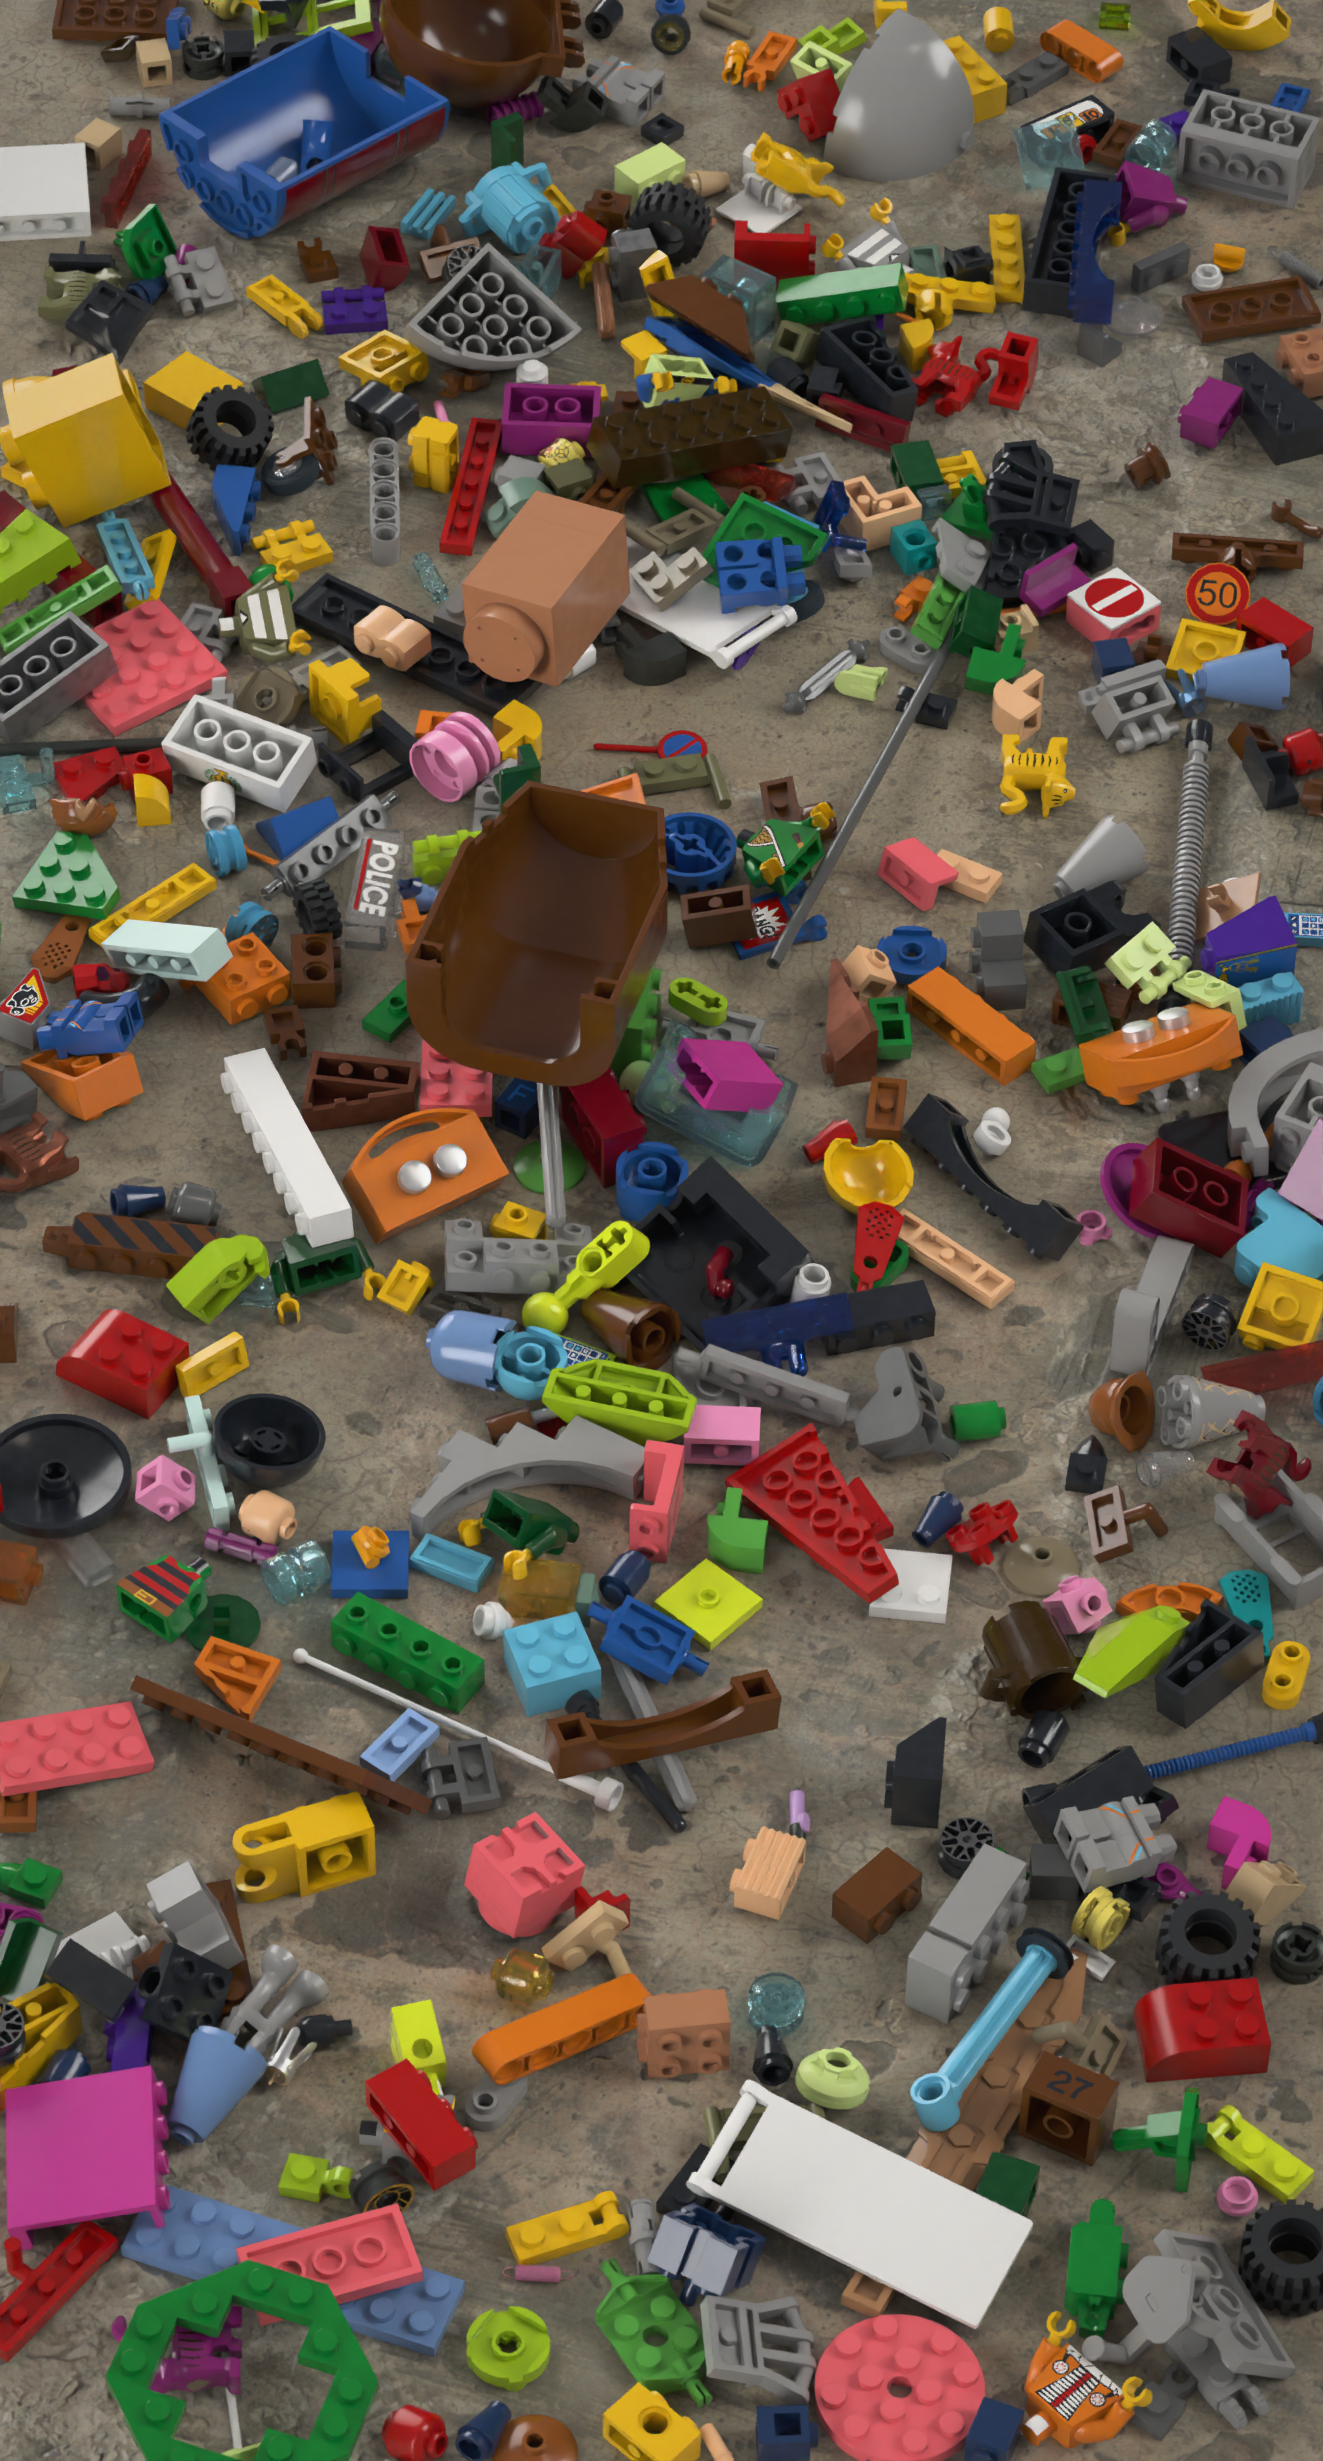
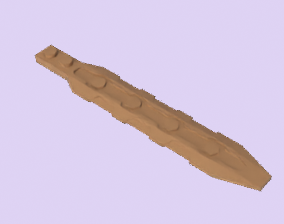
(986, 2109)

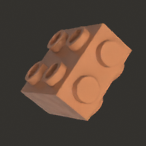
(1302, 360)
(684, 2033)

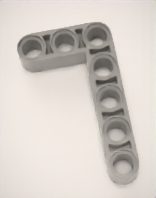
(1145, 1313)

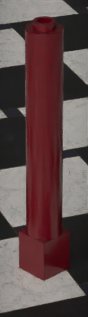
(201, 548)

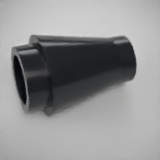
(771, 2059)

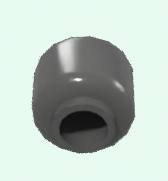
(193, 1205)

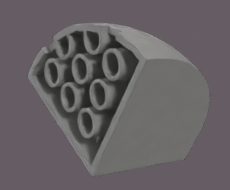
(901, 107)
(490, 318)

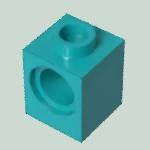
(913, 547)

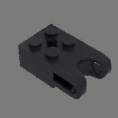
(1083, 928)

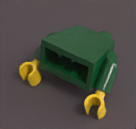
(308, 1269)
(525, 1525)

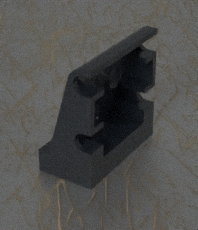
(684, 1236)

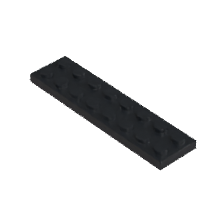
(335, 607)

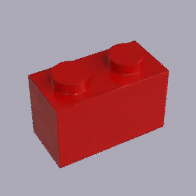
(1270, 624)

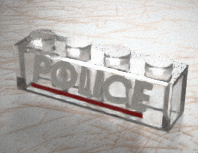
(375, 889)

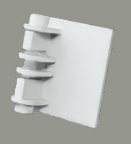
(760, 204)
(112, 1942)

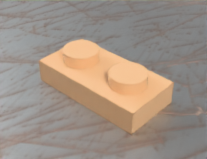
(973, 878)

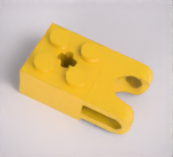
(306, 1849)

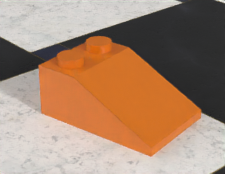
(86, 1083)

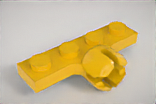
(937, 297)

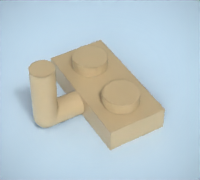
(588, 1934)

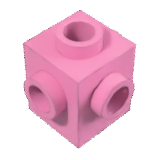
(165, 1488)
(1078, 1605)

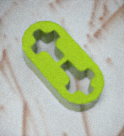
(698, 1001)

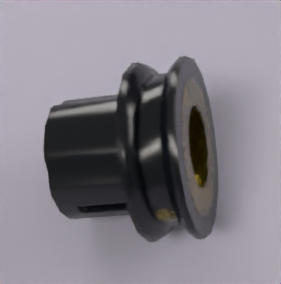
(668, 42)

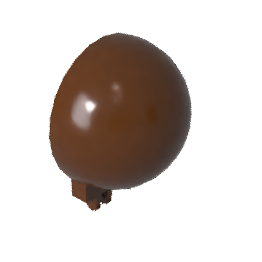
(480, 48)

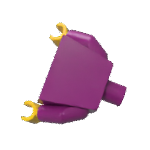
(1145, 201)

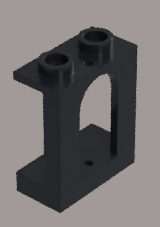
(385, 735)

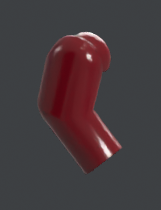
(716, 1281)

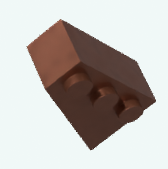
(358, 1090)

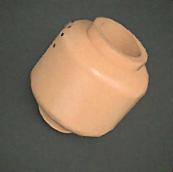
(267, 1517)

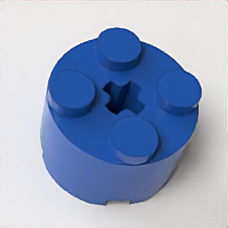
(648, 1178)

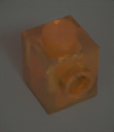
(18, 1571)

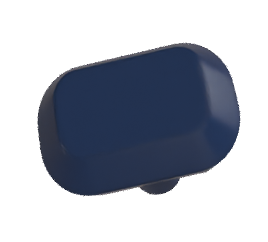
(410, 887)

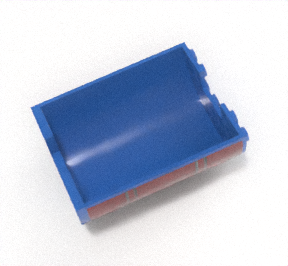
(253, 118)

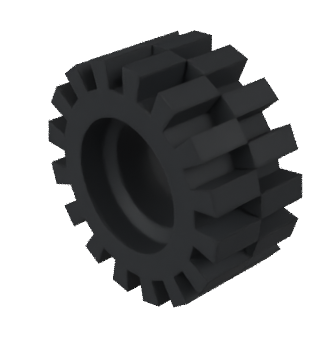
(317, 908)

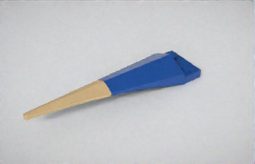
(691, 342)

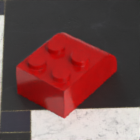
(125, 1362)
(1202, 2030)

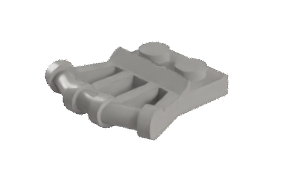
(736, 2352)

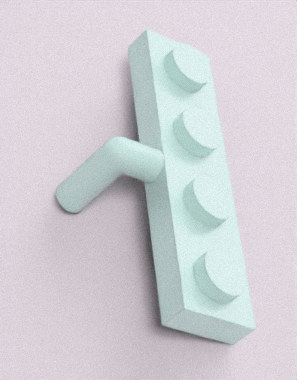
(212, 1475)

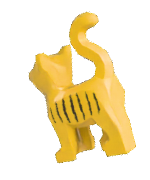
(792, 171)
(1033, 773)

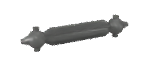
(825, 676)

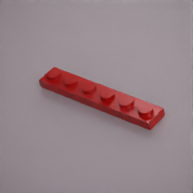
(471, 487)

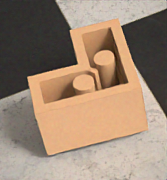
(875, 514)

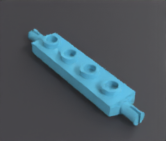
(125, 555)

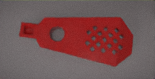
(874, 1248)

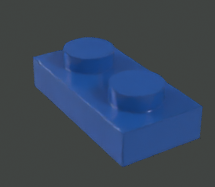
(178, 28)

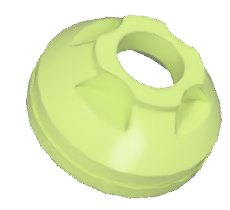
(830, 2085)

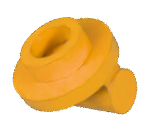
(1228, 257)
(371, 1545)

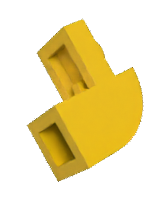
(515, 727)

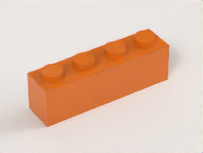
(971, 1026)

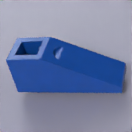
(234, 502)

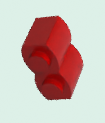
(577, 238)

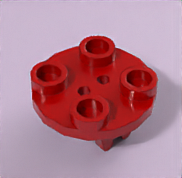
(983, 1527)

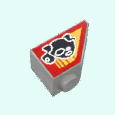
(25, 1011)

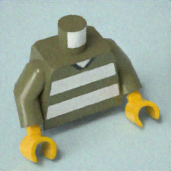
(266, 619)

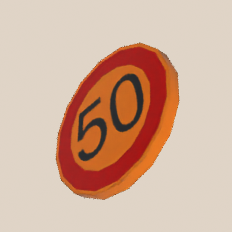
(1217, 594)

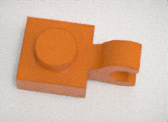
(912, 598)
(409, 924)

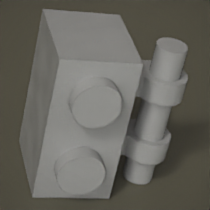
(1135, 708)

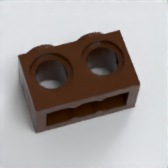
(313, 970)

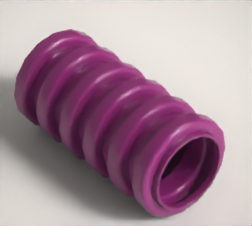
(526, 105)

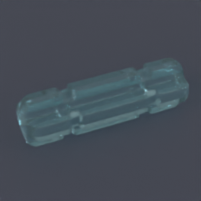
(430, 577)

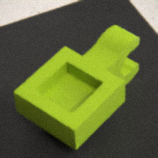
(310, 2177)

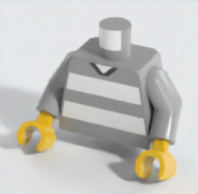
(872, 248)

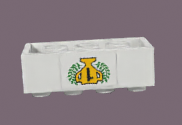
(240, 750)

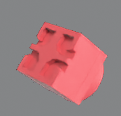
(523, 1877)

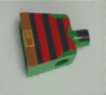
(165, 1595)

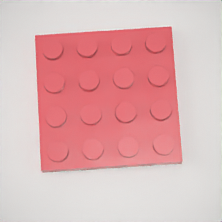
(156, 665)

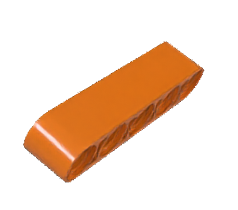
(561, 2029)

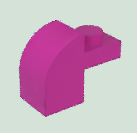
(1240, 1834)

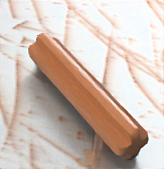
(603, 300)

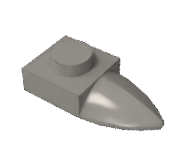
(852, 564)

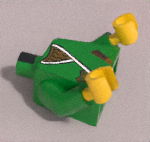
(784, 850)

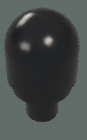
(322, 2030)

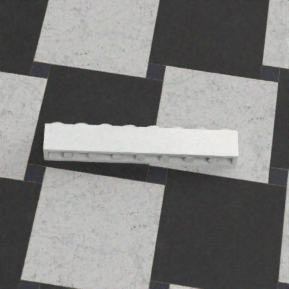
(287, 1148)

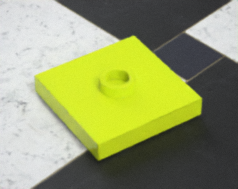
(709, 1603)

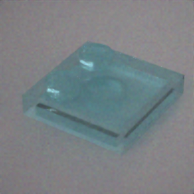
(1046, 147)

